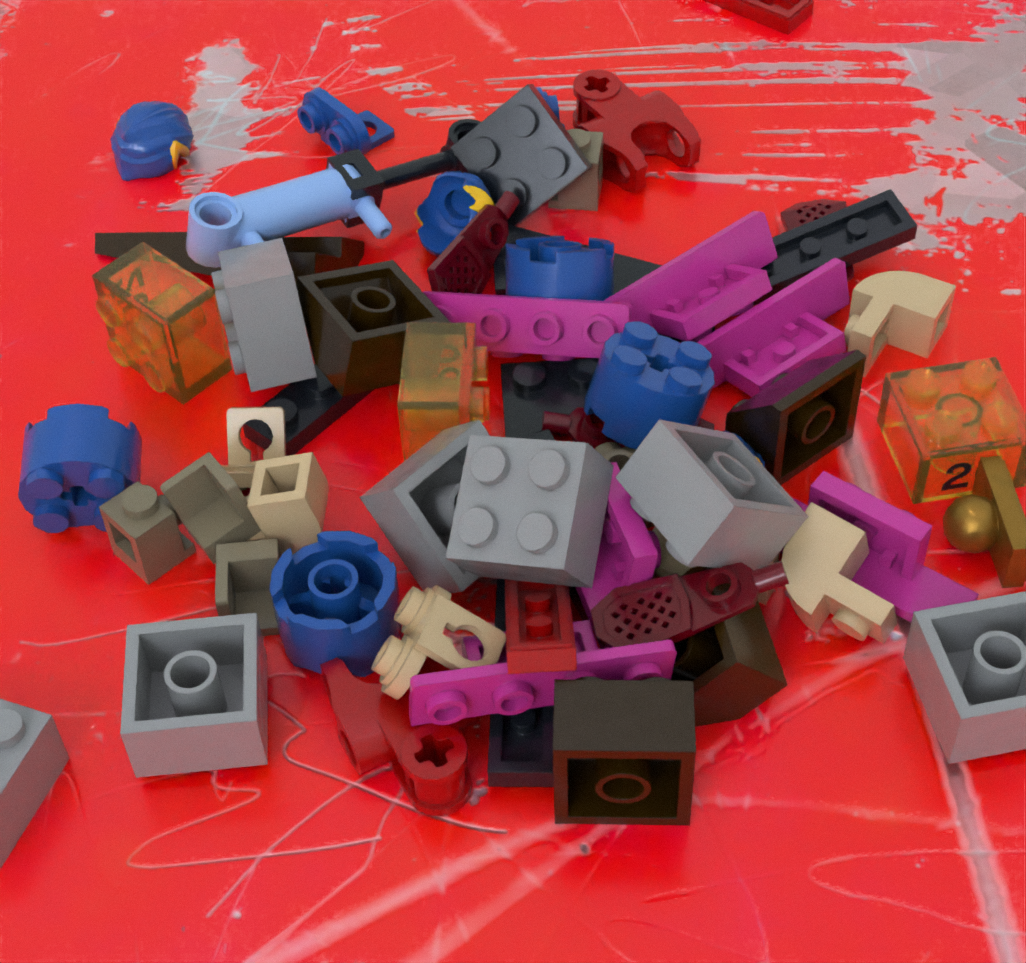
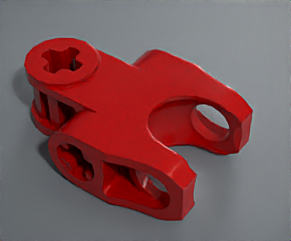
(632, 127)
(377, 731)

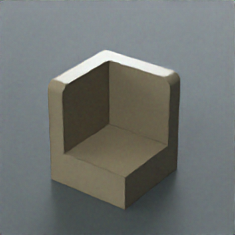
(210, 505)
(245, 580)

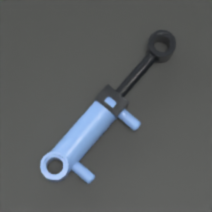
(343, 191)

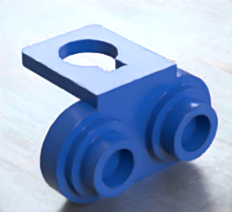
(340, 125)

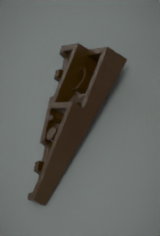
(305, 254)

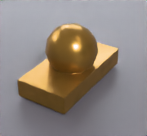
(991, 521)

